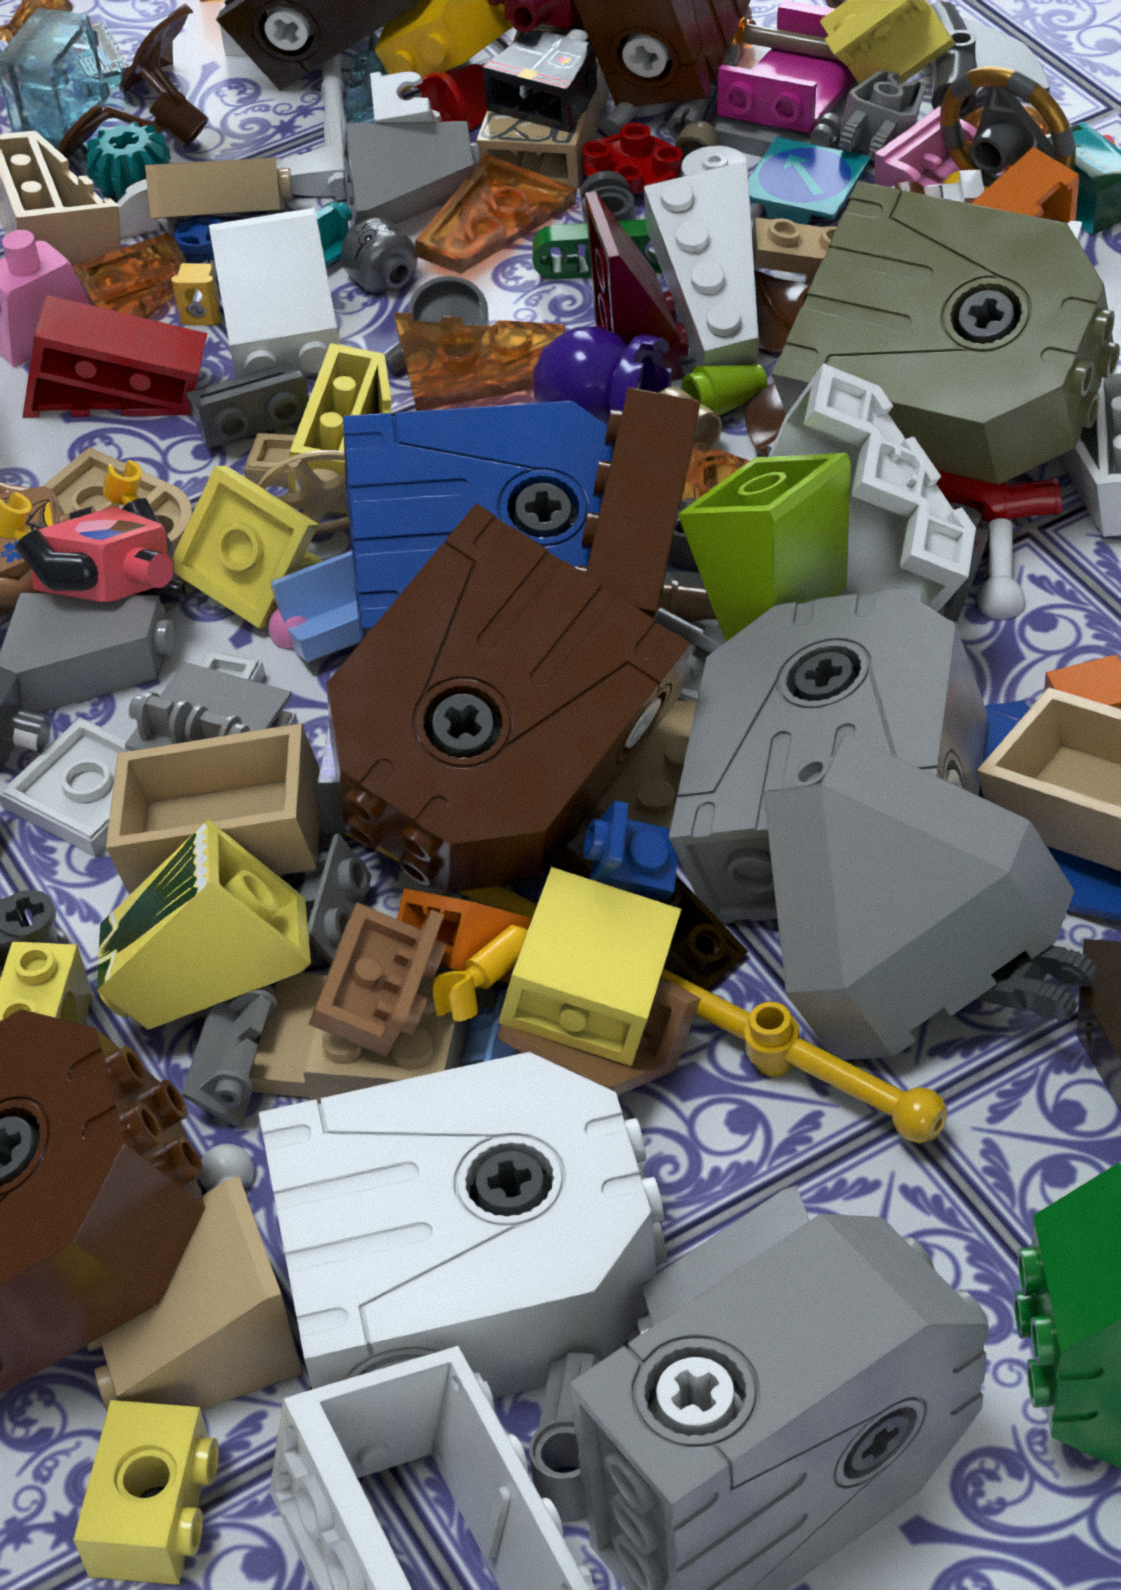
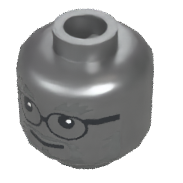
(377, 253)

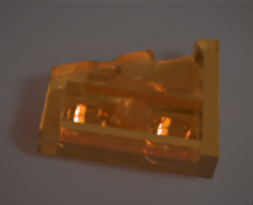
(132, 278)

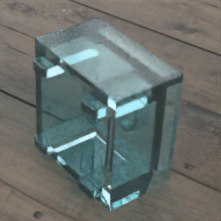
(52, 73)

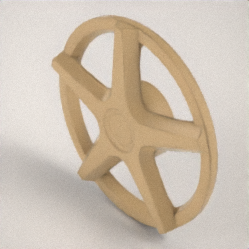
(315, 489)

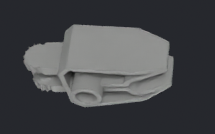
(879, 112)

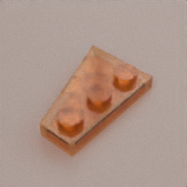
(491, 212)
(469, 362)

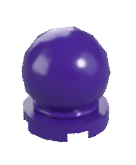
(597, 369)

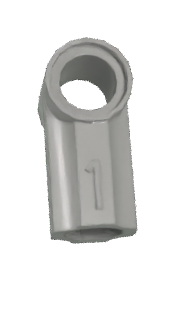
(555, 1440)

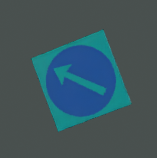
(804, 180)

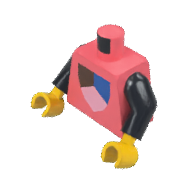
(98, 553)

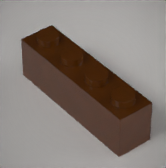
(640, 496)

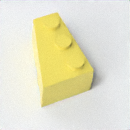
(348, 384)

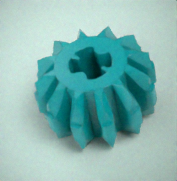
(120, 157)

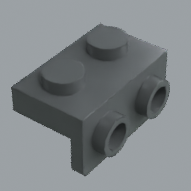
(249, 404)

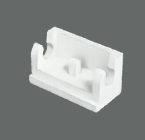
(391, 106)

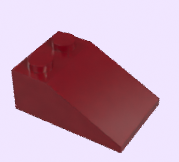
(627, 288)

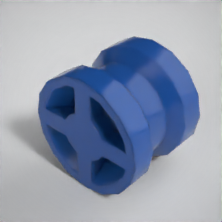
(194, 239)

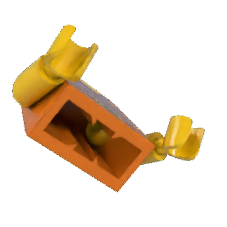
(480, 947)

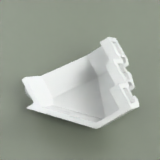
(898, 516)

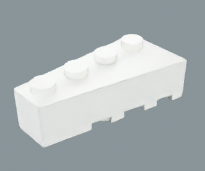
(706, 258)

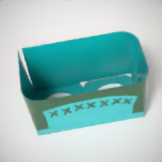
(1099, 179)

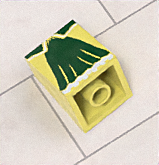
(200, 933)

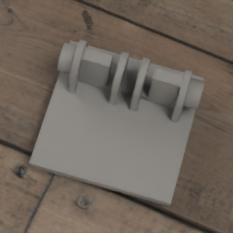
(203, 706)

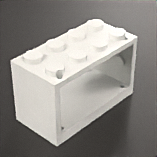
(391, 1419)

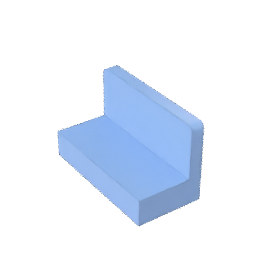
(327, 601)

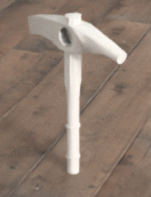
(322, 170)

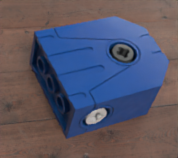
(427, 469)

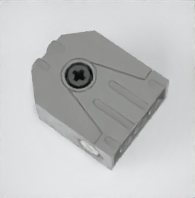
(788, 694)
(778, 1411)

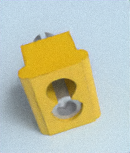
(197, 294)

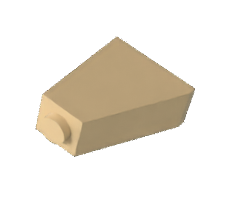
(217, 187)

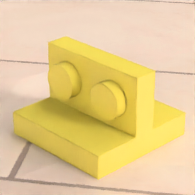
(886, 36)
(242, 543)

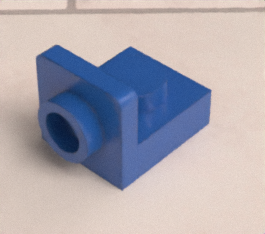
(631, 854)

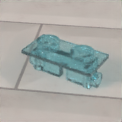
(359, 98)

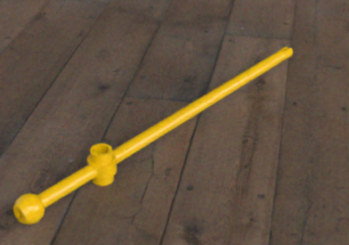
(776, 1044)

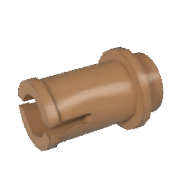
(687, 602)

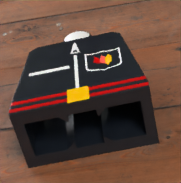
(543, 79)

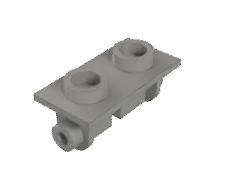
(331, 897)
(226, 1053)

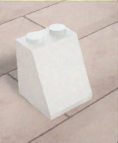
(275, 291)

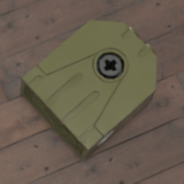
(967, 321)

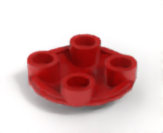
(634, 155)

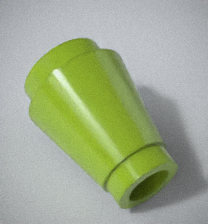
(725, 386)

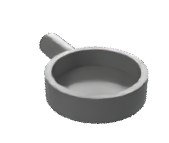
(440, 298)

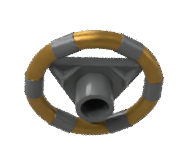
(1005, 126)

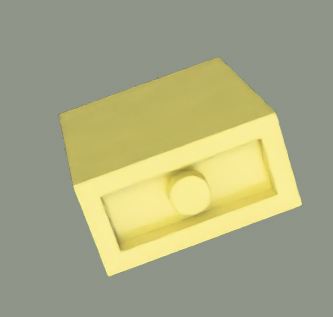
(590, 966)

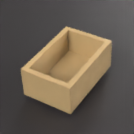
(1063, 775)
(248, 784)

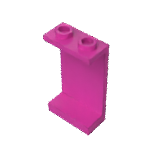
(786, 86)

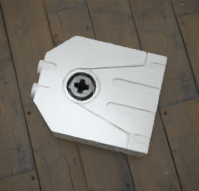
(468, 1215)

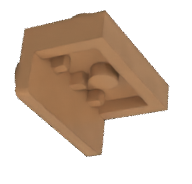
(376, 979)

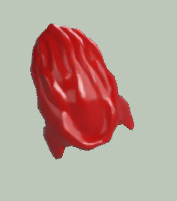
(457, 94)

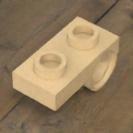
(790, 246)

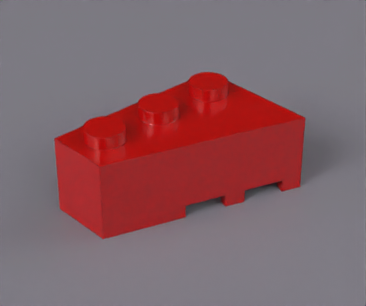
(109, 361)

